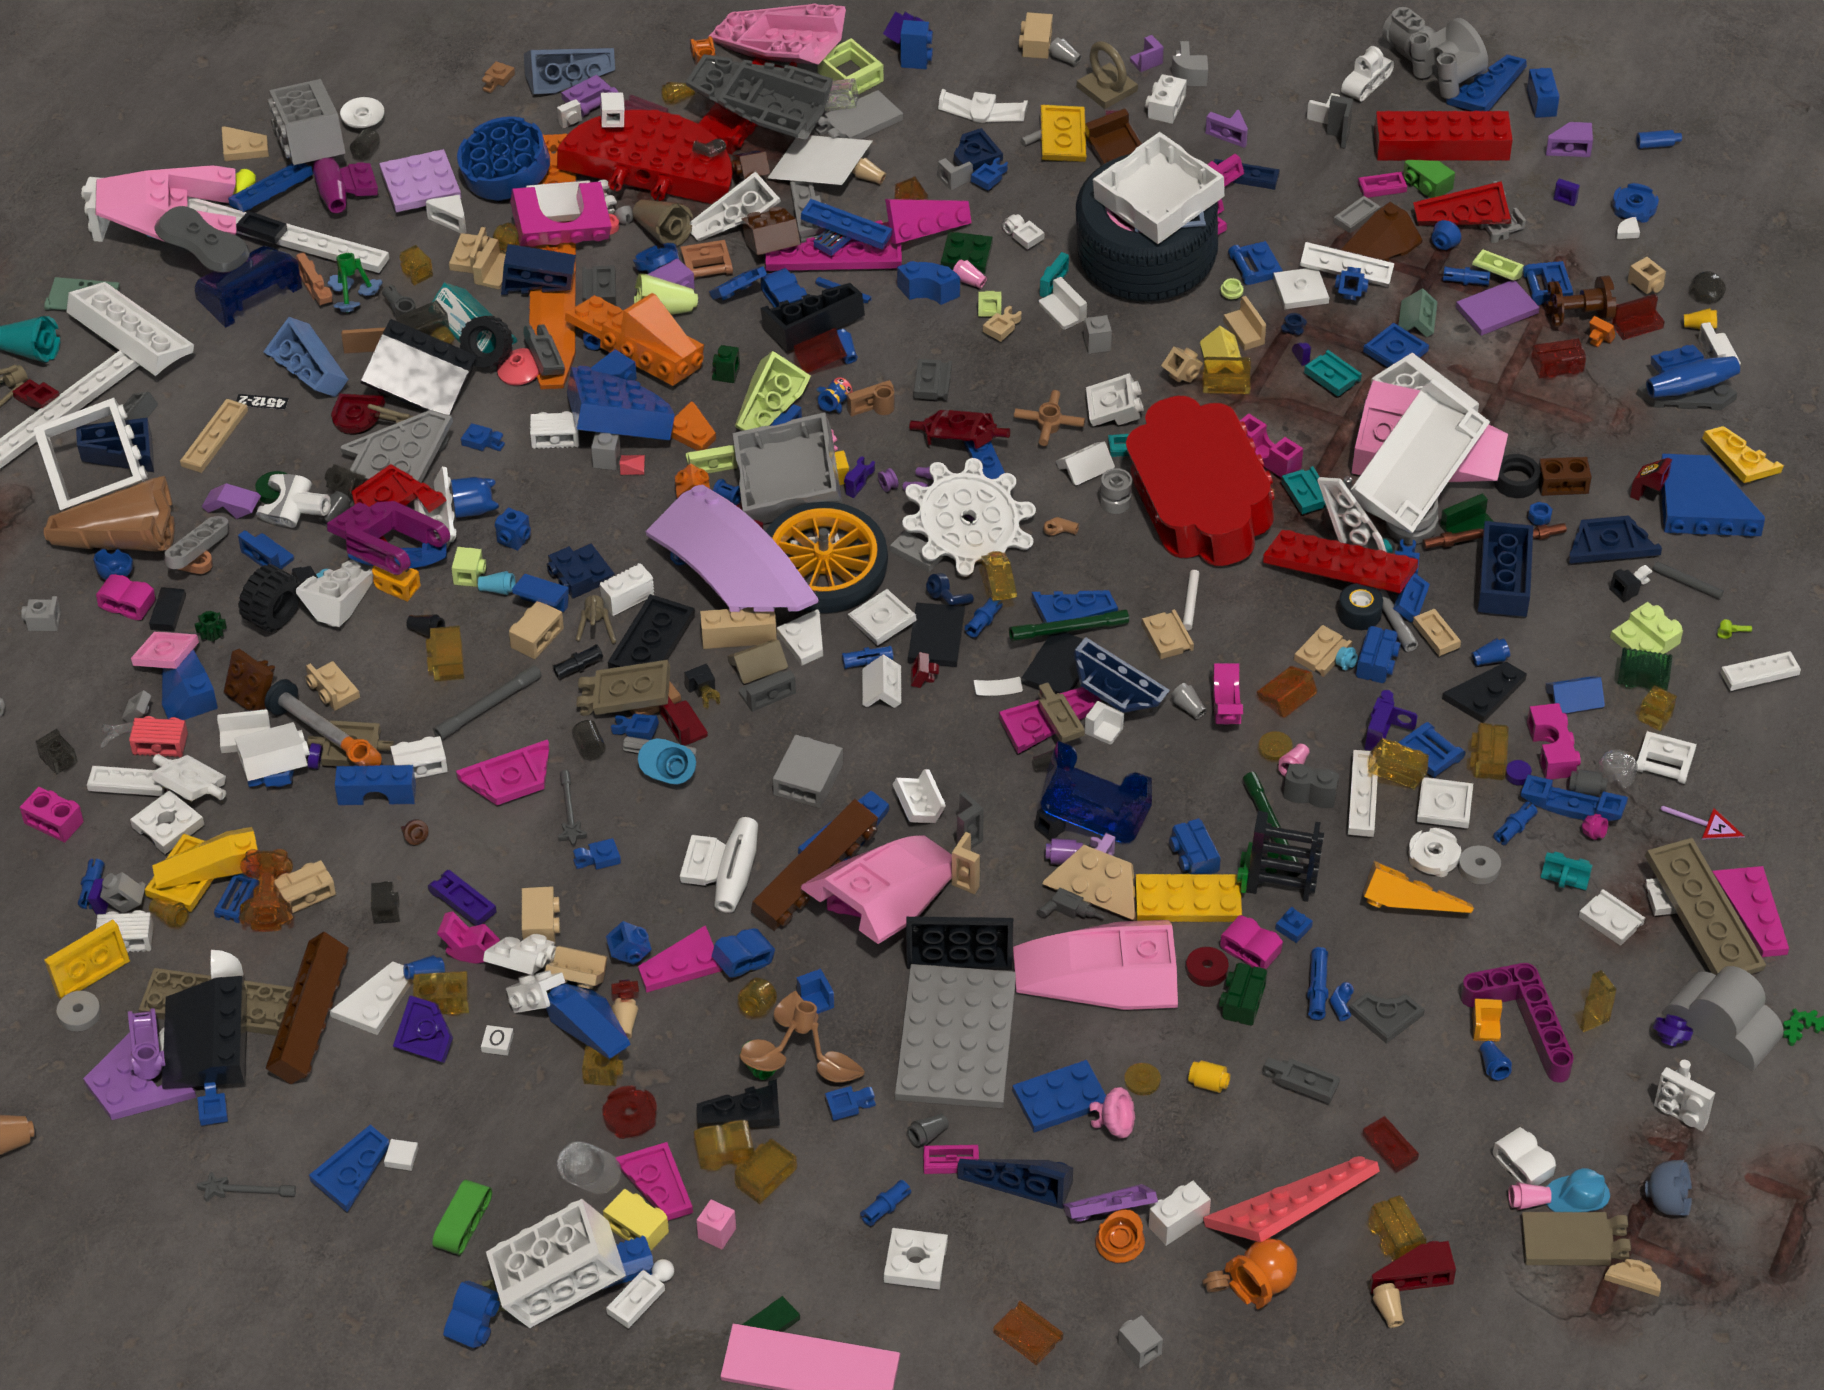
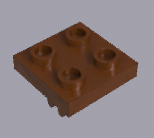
(248, 680)

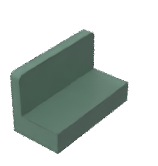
(1419, 312)

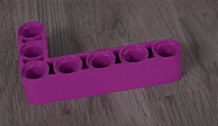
(1524, 985)

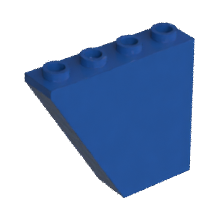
(1706, 500)

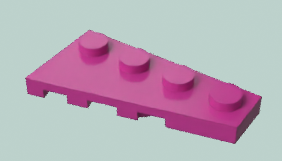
(1755, 907)

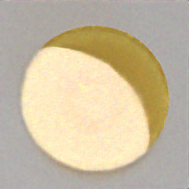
(1275, 745)
(1142, 1079)

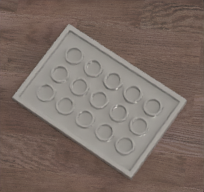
(956, 1036)

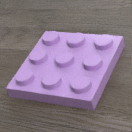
(418, 179)

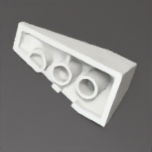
(745, 198)
(337, 592)

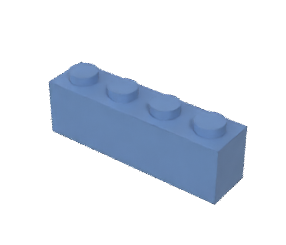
(306, 356)

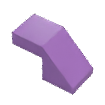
(233, 499)

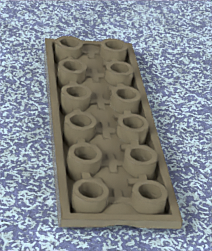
(263, 1007)

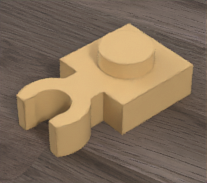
(1002, 325)

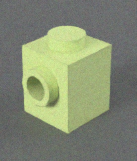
(468, 566)

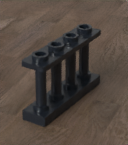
(1260, 860)

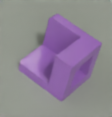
(1150, 57)

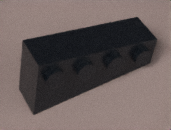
(813, 315)

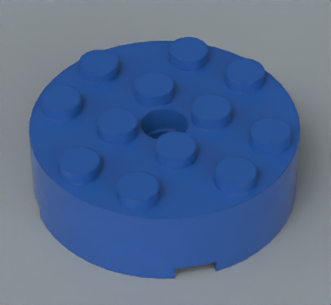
(503, 157)

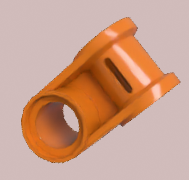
(701, 47)

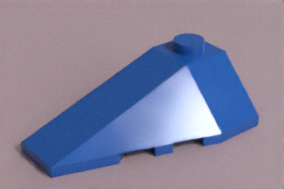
(187, 690)
(587, 1018)

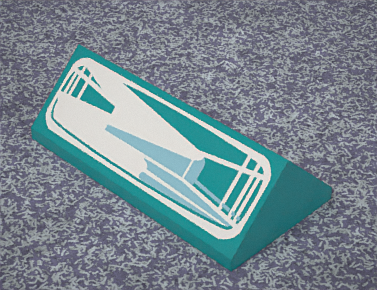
(461, 309)

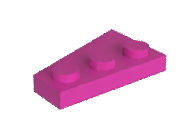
(680, 962)

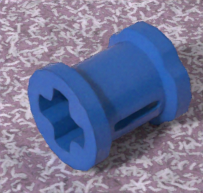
(728, 491)

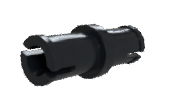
(577, 661)

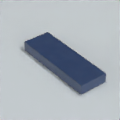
(1257, 176)

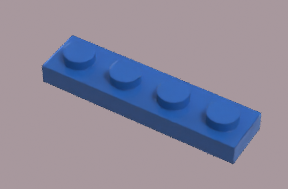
(270, 186)
(846, 224)

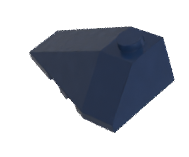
(1031, 1179)

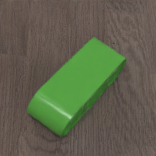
(462, 1217)

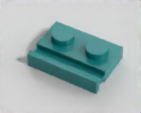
(1332, 373)
(1304, 489)

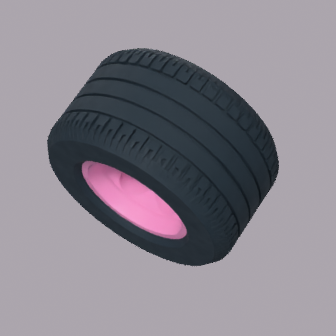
(1132, 263)

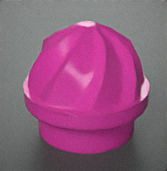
(1595, 826)

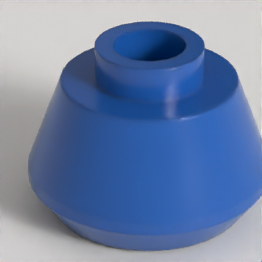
(1446, 235)

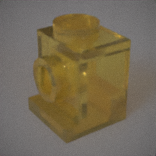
(416, 264)

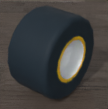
(1360, 606)

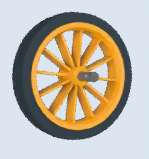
(828, 557)

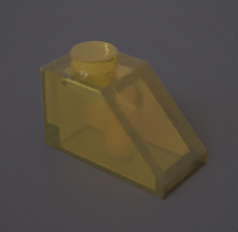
(998, 576)

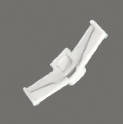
(982, 108)

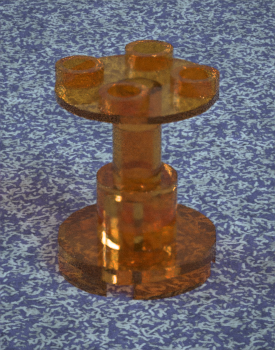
(266, 910)

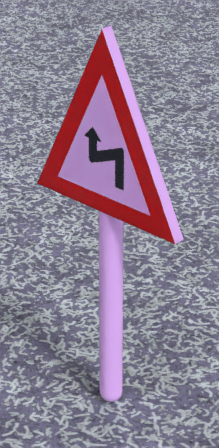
(1716, 827)

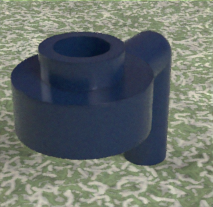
(939, 587)

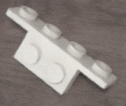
(444, 511)

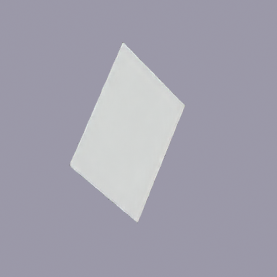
(820, 159)

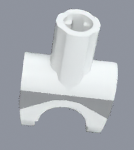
(292, 501)

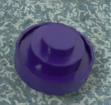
(1672, 1029)

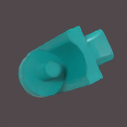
(1566, 870)

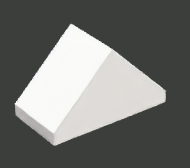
(447, 212)

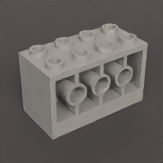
(306, 122)

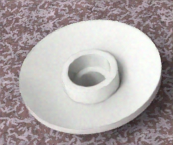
(362, 112)

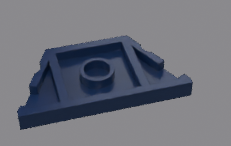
(1610, 540)

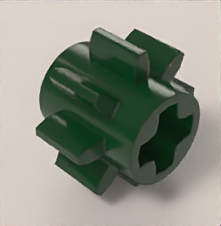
(210, 625)

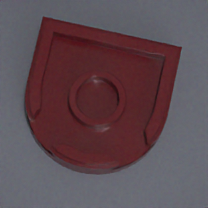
(352, 412)

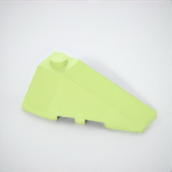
(771, 391)

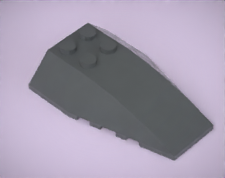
(767, 95)

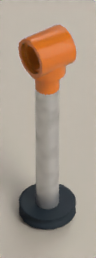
(283, 698)

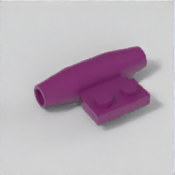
(336, 181)

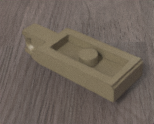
(1059, 714)

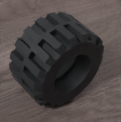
(269, 598)

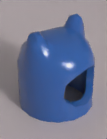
(473, 496)

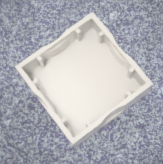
(1158, 187)

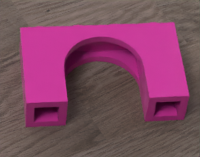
(537, 229)

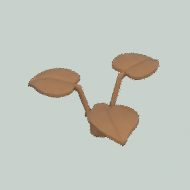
(802, 1018)

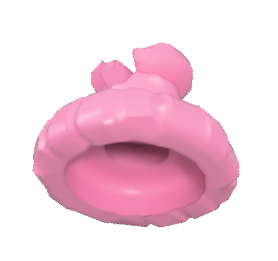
(1115, 1113)

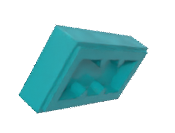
(1058, 269)

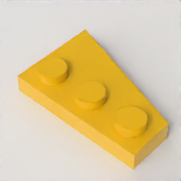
(1741, 459)

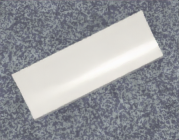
(127, 327)

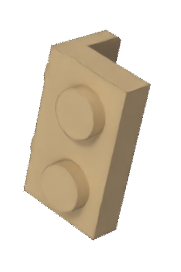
(578, 966)

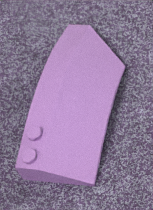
(731, 553)

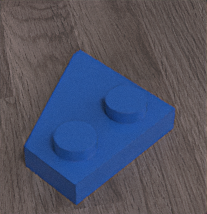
(741, 281)

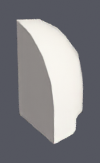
(224, 965)

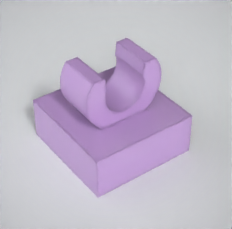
(1105, 845)

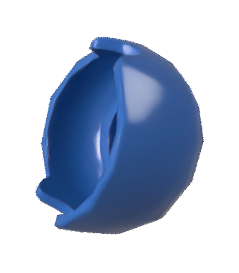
(115, 563)

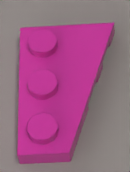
(657, 1179)

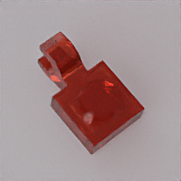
(625, 989)

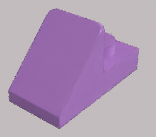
(1231, 130)

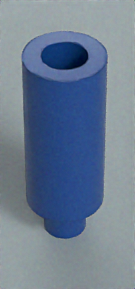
(1657, 139)

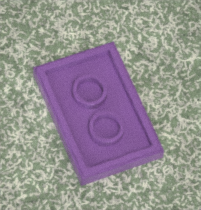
(1497, 307)

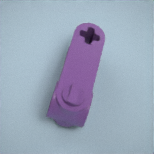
(145, 1057)

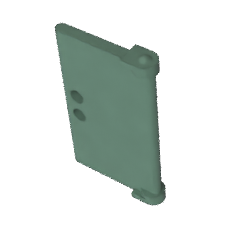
(62, 286)

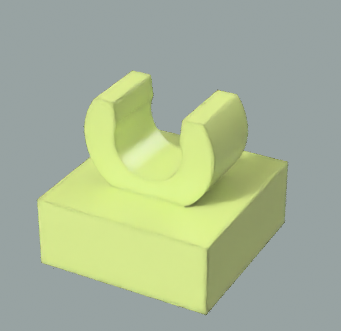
(989, 303)

